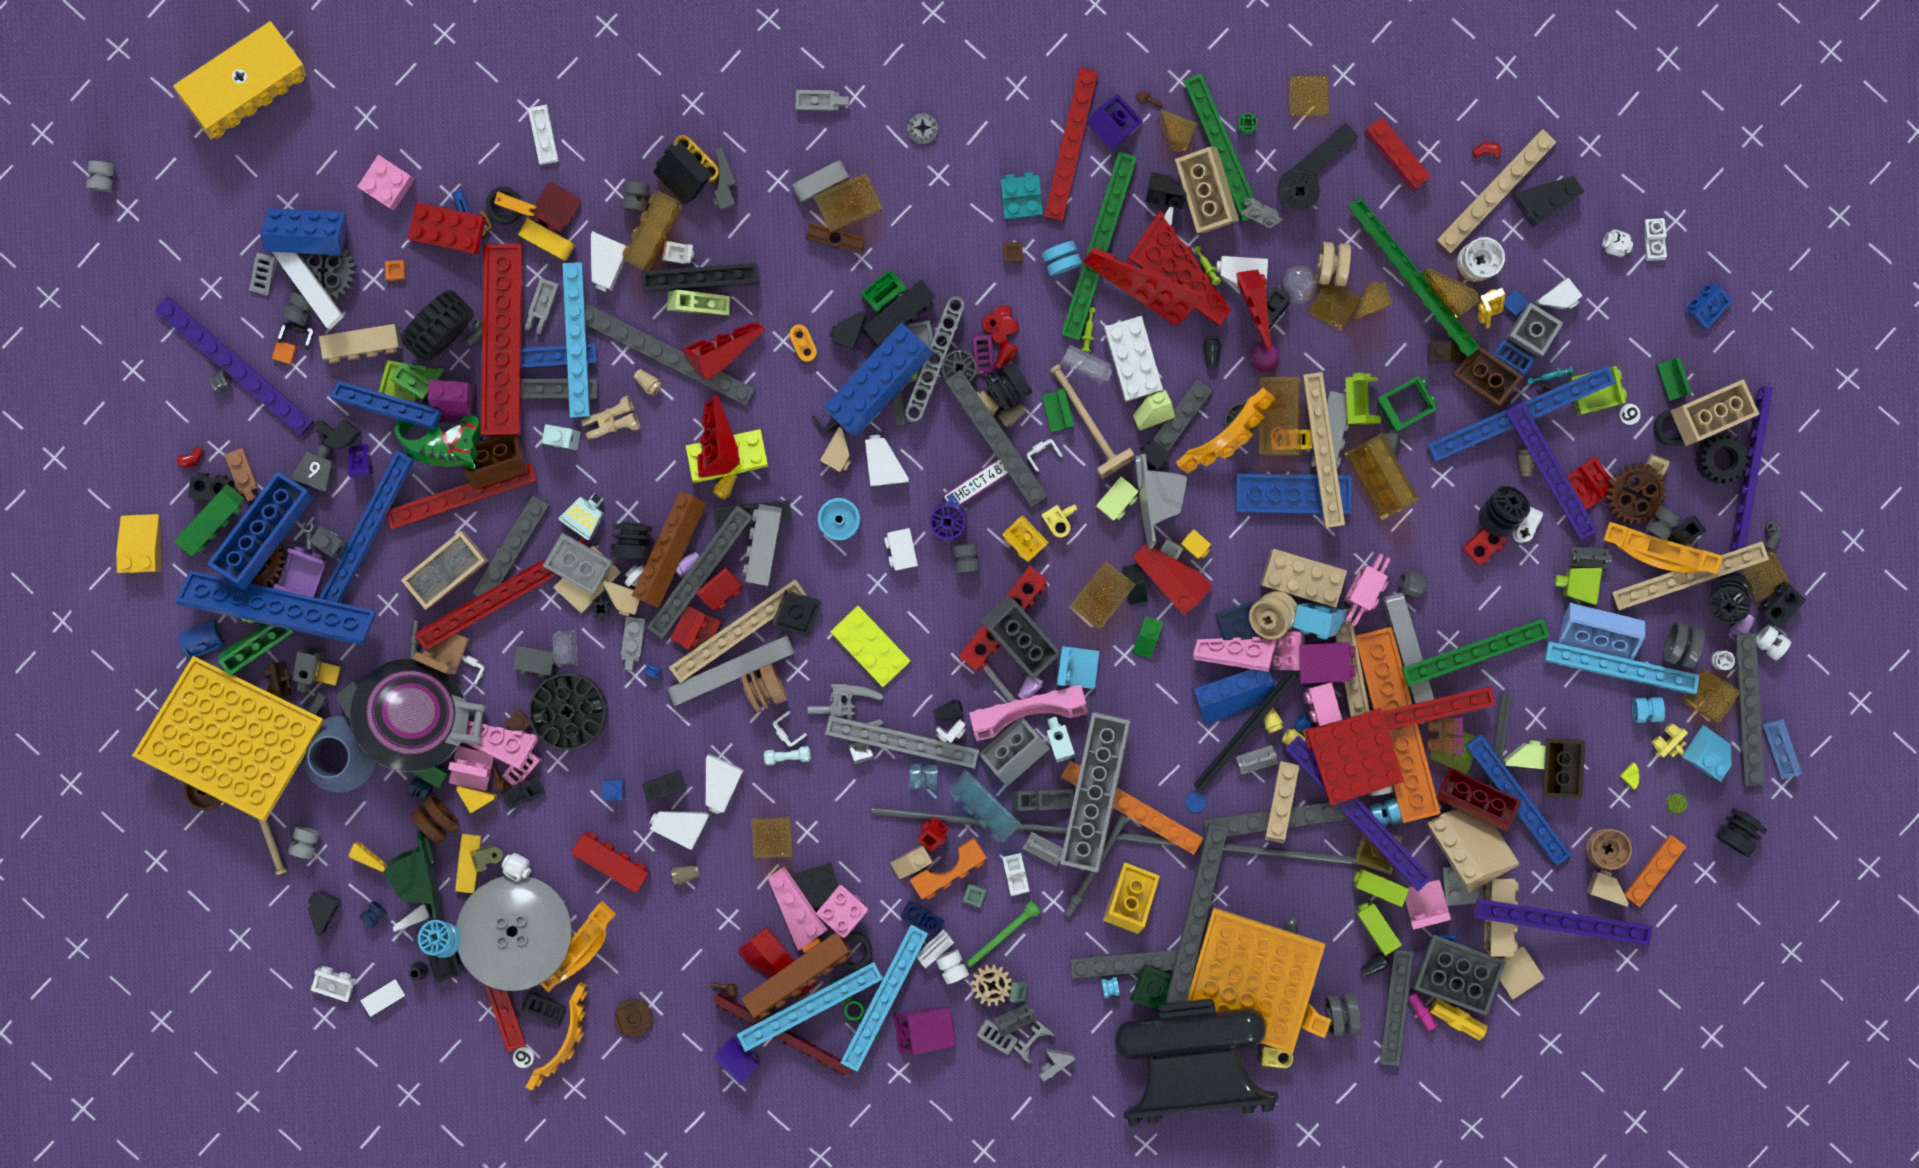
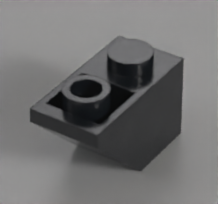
(1165, 191)

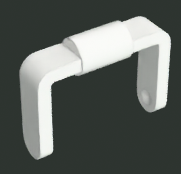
(1040, 446)
(474, 662)
(782, 735)

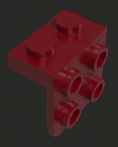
(555, 208)

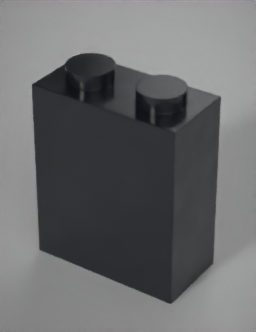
(682, 172)

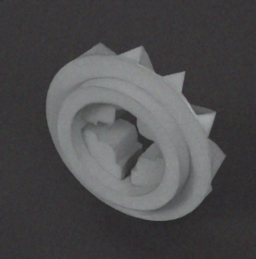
(929, 134)

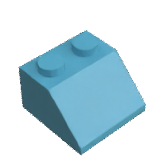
(1318, 619)
(1709, 753)

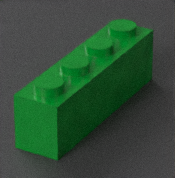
(209, 520)
(251, 647)

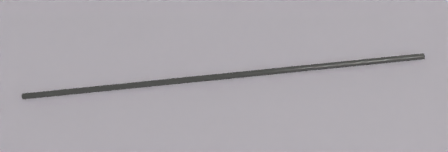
(1122, 836)

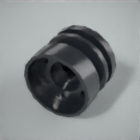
(1298, 177)
(1008, 385)
(1504, 511)
(631, 541)
(1730, 598)
(1741, 832)

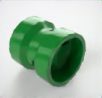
(1244, 126)

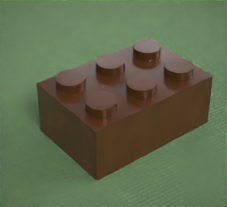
(497, 461)

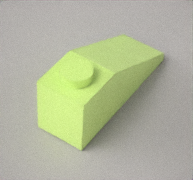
(698, 302)

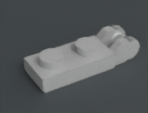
(542, 304)

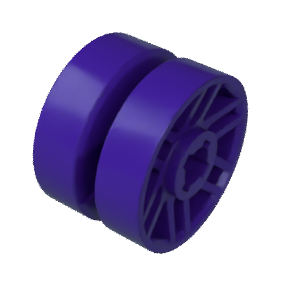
(944, 511)

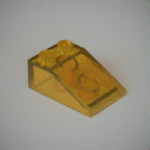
(848, 203)
(1454, 294)
(1102, 595)

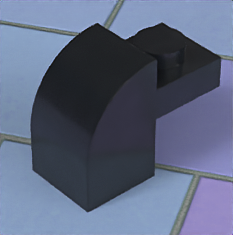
(341, 436)

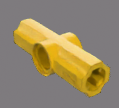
(1458, 1019)

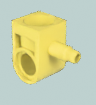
(1055, 516)
(1269, 1057)

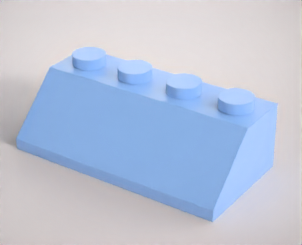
(1601, 631)

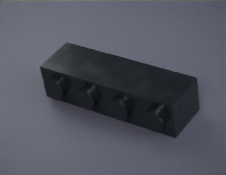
(901, 310)

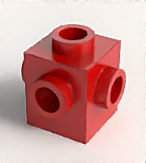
(932, 833)

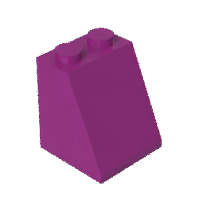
(452, 399)
(1327, 662)
(924, 1030)

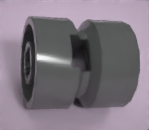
(635, 196)
(297, 309)
(1663, 522)
(966, 558)

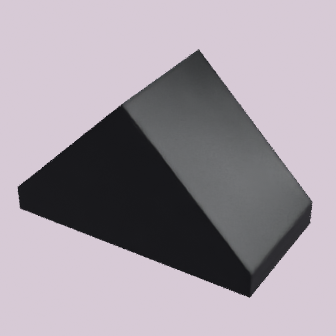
(1136, 575)

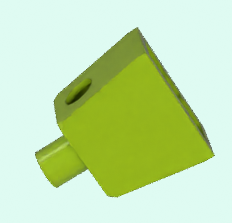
(1580, 584)

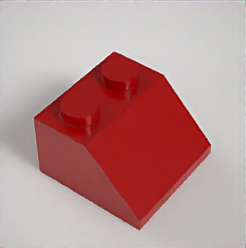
(720, 589)

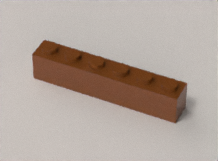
(669, 549)
(796, 976)

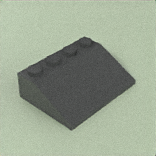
(1458, 974)

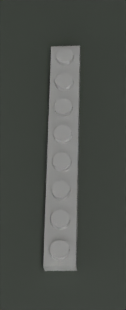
(901, 741)

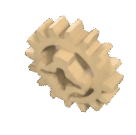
(1002, 991)

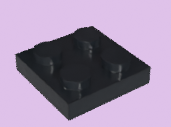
(796, 613)
(817, 884)

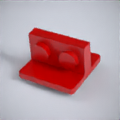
(694, 628)

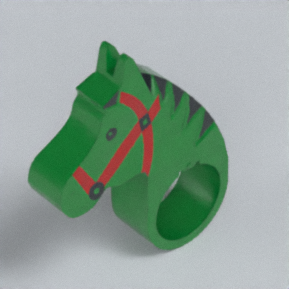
(443, 448)

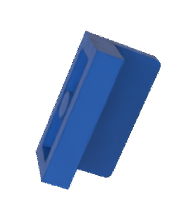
(200, 640)

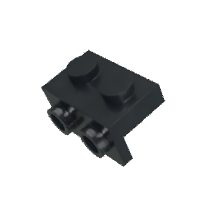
(445, 967)

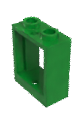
(1389, 412)

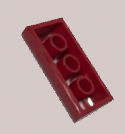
(1478, 799)

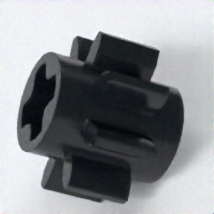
(607, 608)

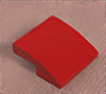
(1590, 482)

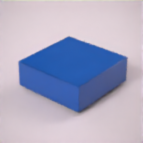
(1515, 303)

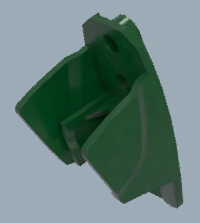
(415, 876)

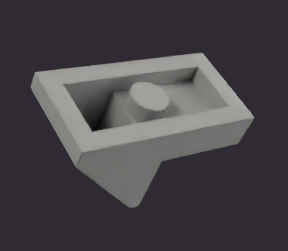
(1060, 1060)

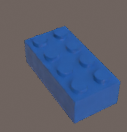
(304, 231)

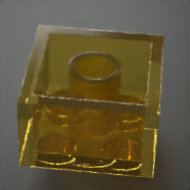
(772, 837)

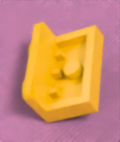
(1490, 305)
(1024, 538)

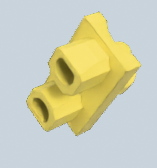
(1664, 747)

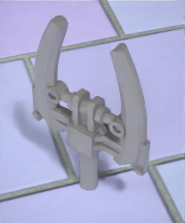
(838, 708)

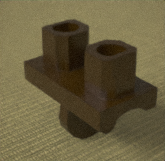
(281, 679)

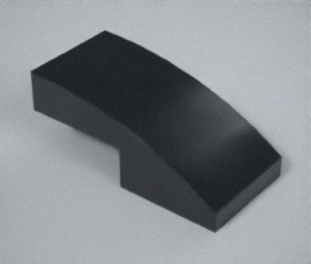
(522, 791)

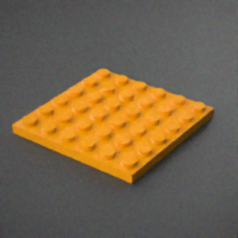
(1258, 969)

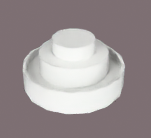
(633, 575)

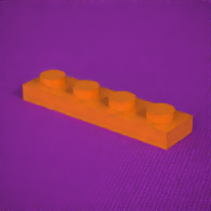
(1654, 870)

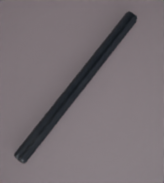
(1246, 730)

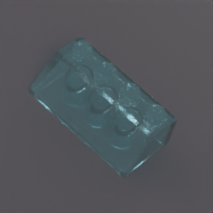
(984, 806)

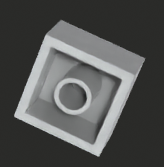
(1534, 330)

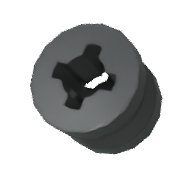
(219, 381)

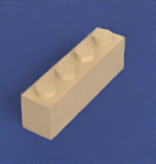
(360, 342)
(1281, 802)

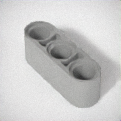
(820, 181)

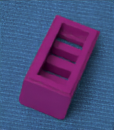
(984, 336)

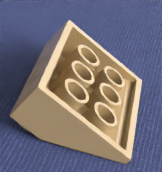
(1472, 848)

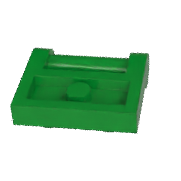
(880, 288)

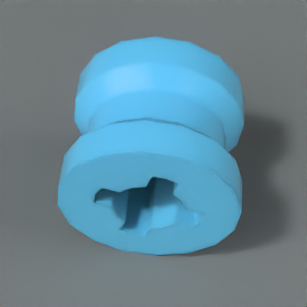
(1110, 987)

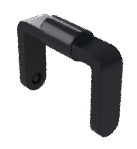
(297, 328)
(833, 425)

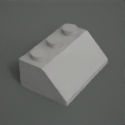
(1014, 751)

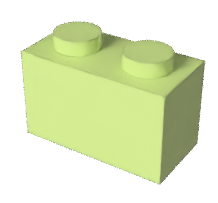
(1117, 499)

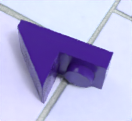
(359, 461)

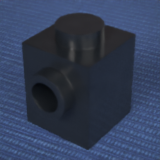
(1154, 454)

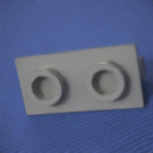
(1261, 214)
(1256, 759)
(1043, 849)

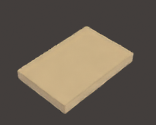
(579, 597)

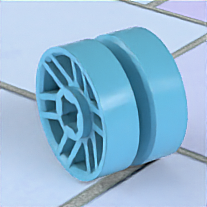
(1061, 258)
(439, 939)

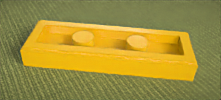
(466, 872)

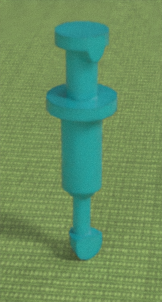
(1552, 375)

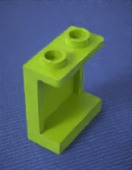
(1604, 398)
(1358, 400)

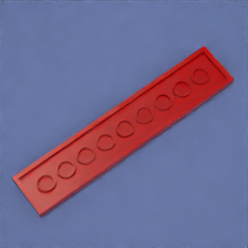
(502, 340)

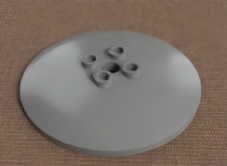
(518, 960)

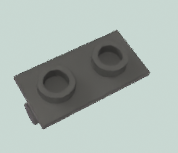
(1589, 557)
(1015, 1019)

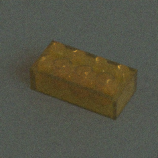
(652, 231)
(1282, 419)
(1382, 476)

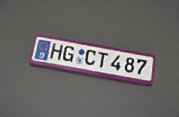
(976, 483)

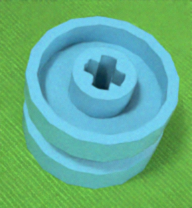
(835, 508)

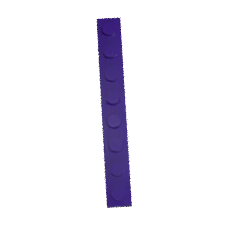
(1551, 470)

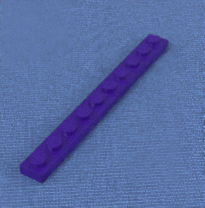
(234, 366)
(1748, 488)
(1364, 821)
(1562, 921)

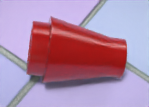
(1007, 352)

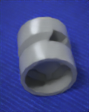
(100, 176)
(303, 842)

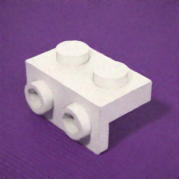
(956, 731)
(333, 984)

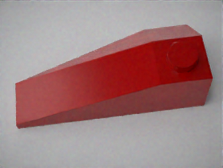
(1254, 294)
(715, 355)
(719, 446)
(1177, 581)
(768, 955)

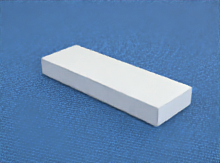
(543, 135)

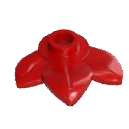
(1003, 324)

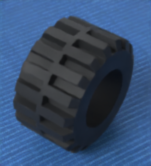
(1737, 455)

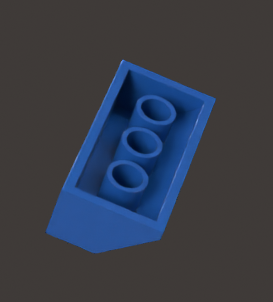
(1233, 694)

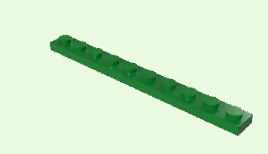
(1101, 240)
(1416, 280)

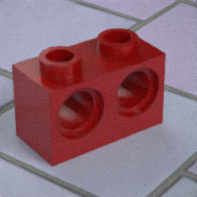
(1481, 539)

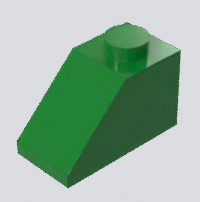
(1147, 637)

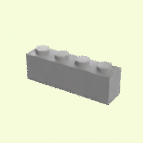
(1338, 421)
(763, 544)

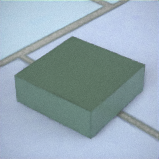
(974, 895)
(1018, 991)

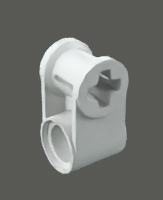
(1528, 525)

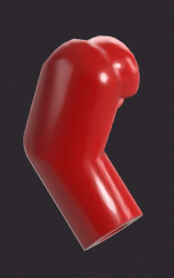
(1489, 147)
(190, 460)

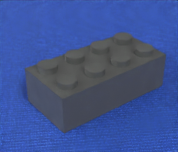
(1020, 637)

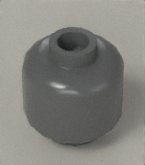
(1413, 584)

